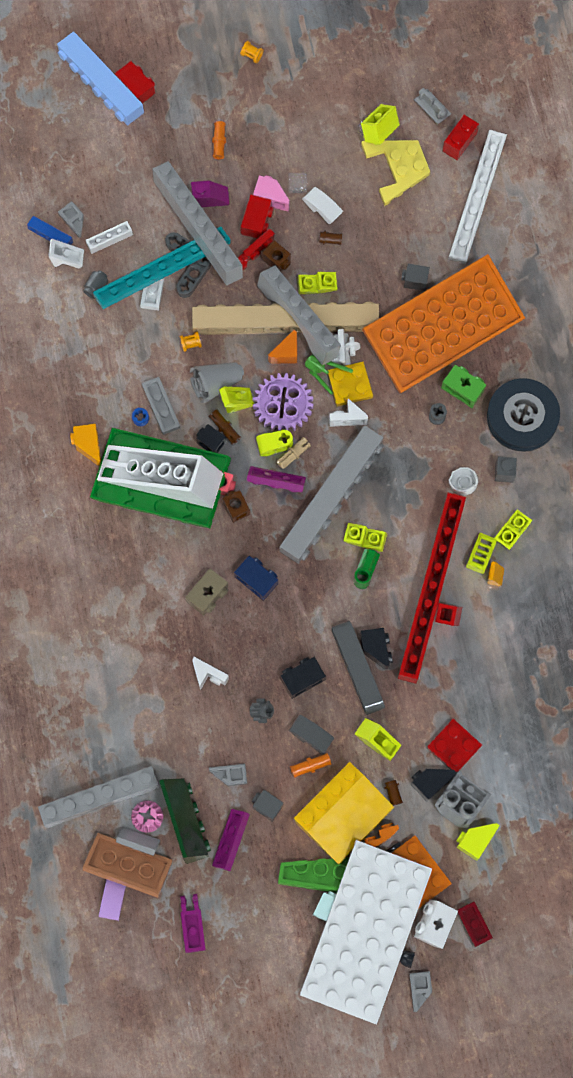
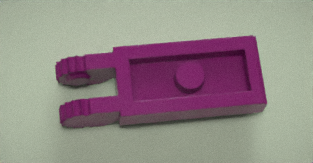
(192, 926)

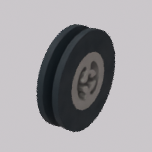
(522, 393)

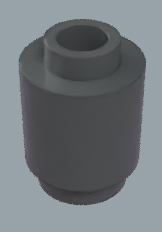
(96, 281)

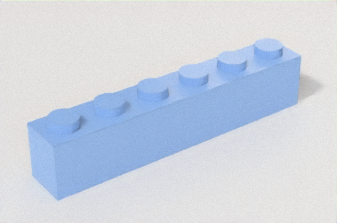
(100, 78)

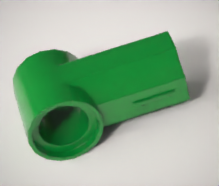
(366, 567)

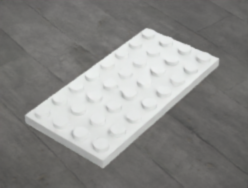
(366, 932)

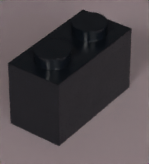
(302, 677)

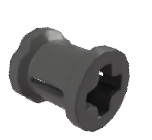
(441, 417)

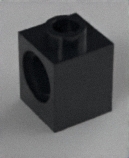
(210, 439)

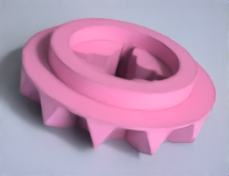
(150, 825)

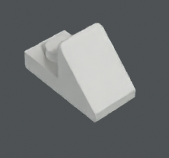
(66, 254)
(354, 416)
(205, 670)

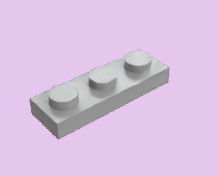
(161, 405)

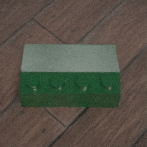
(184, 819)

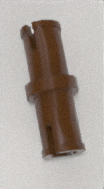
(224, 427)

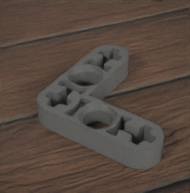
(201, 267)

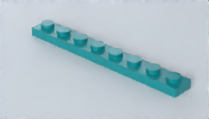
(151, 273)

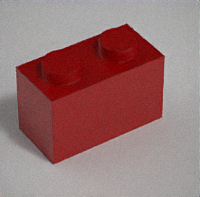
(134, 79)
(460, 137)
(256, 216)

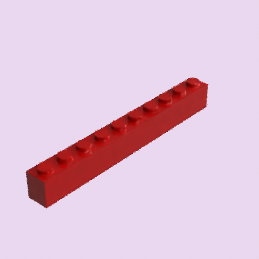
(431, 588)

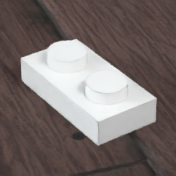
(152, 296)

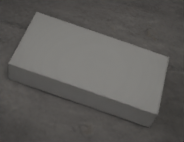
(138, 841)

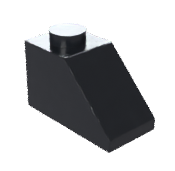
(431, 781)

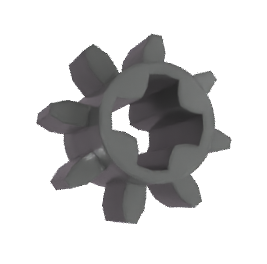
(261, 710)

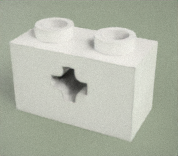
(435, 933)

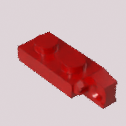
(254, 249)

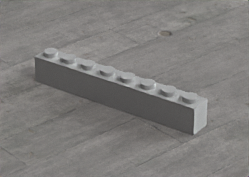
(197, 223)
(331, 494)

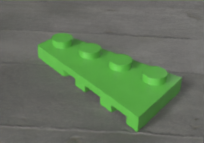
(315, 875)

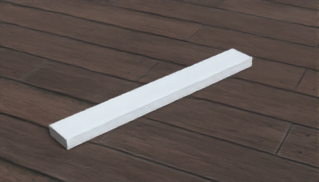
(477, 197)

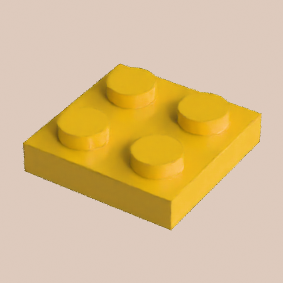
(349, 385)

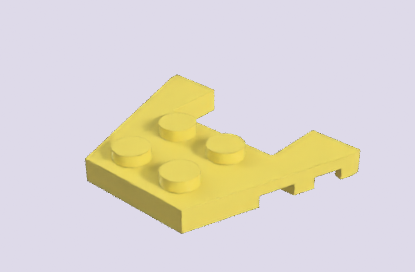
(405, 162)

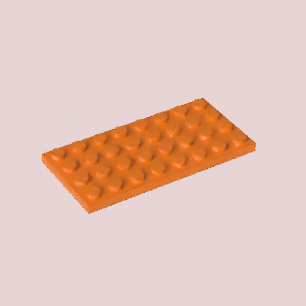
(443, 323)

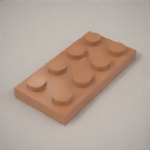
(127, 865)

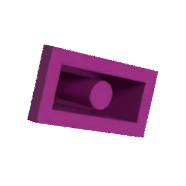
(210, 193)

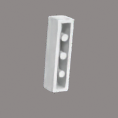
(109, 237)

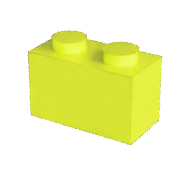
(380, 124)

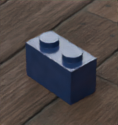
(256, 577)

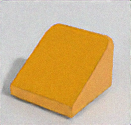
(495, 574)

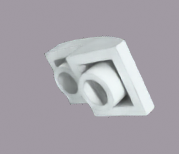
(322, 204)

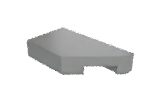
(73, 218)
(231, 774)
(420, 988)

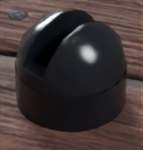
(407, 958)

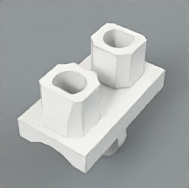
(347, 348)

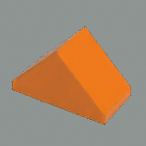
(286, 351)

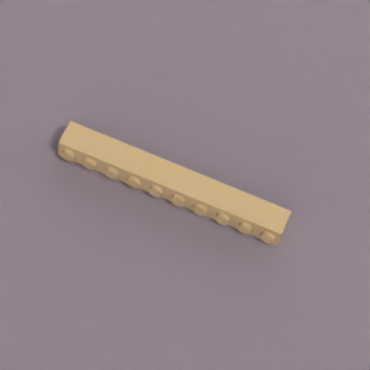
(275, 319)

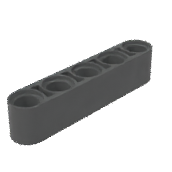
(358, 667)

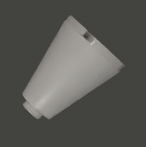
(211, 378)

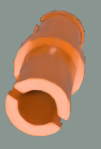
(219, 140)
(310, 765)

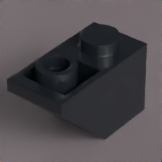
(374, 646)

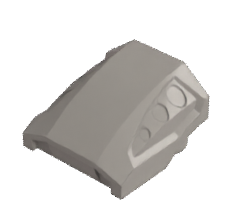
(461, 801)

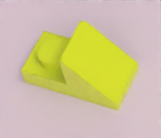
(236, 398)

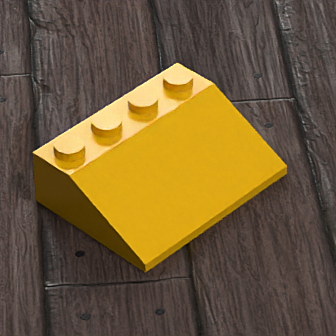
(343, 813)

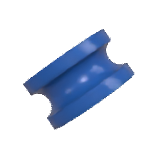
(145, 414)

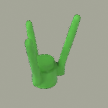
(316, 367)

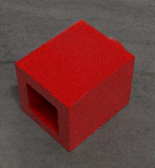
(448, 614)

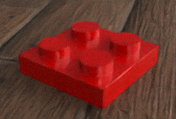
(454, 746)

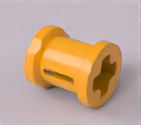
(252, 52)
(190, 341)

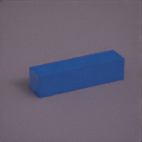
(47, 231)

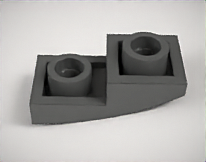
(311, 733)

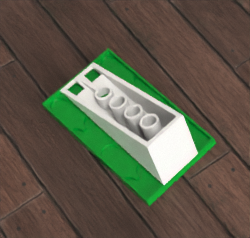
(160, 478)

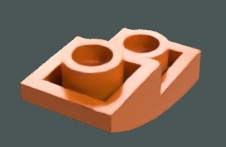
(385, 834)

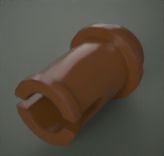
(330, 238)
(393, 792)

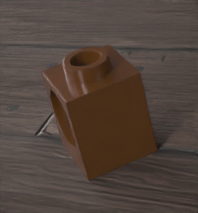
(273, 250)
(236, 513)

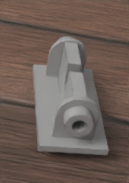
(432, 106)

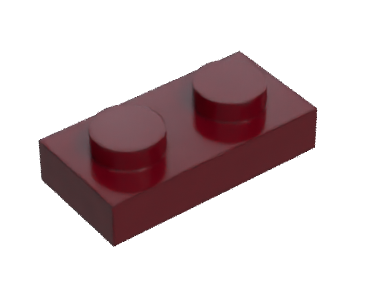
(474, 924)

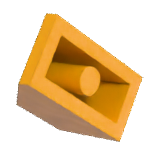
(86, 442)

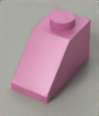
(271, 189)

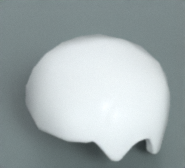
(463, 481)

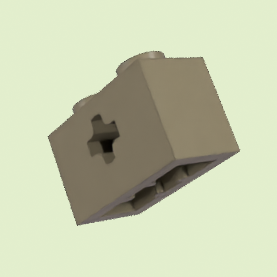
(208, 582)

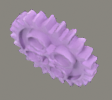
(265, 401)

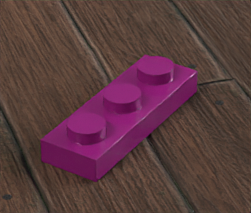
(276, 479)
(230, 840)

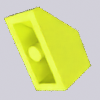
(377, 739)
(476, 840)

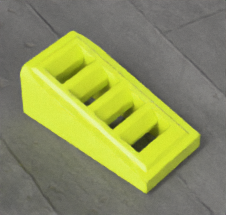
(474, 565)

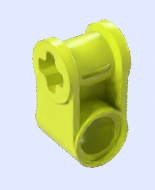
(272, 442)

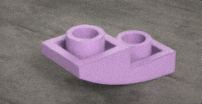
(112, 900)

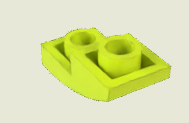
(318, 283)
(513, 529)
(364, 537)

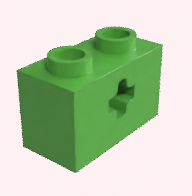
(470, 393)

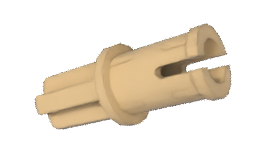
(293, 453)

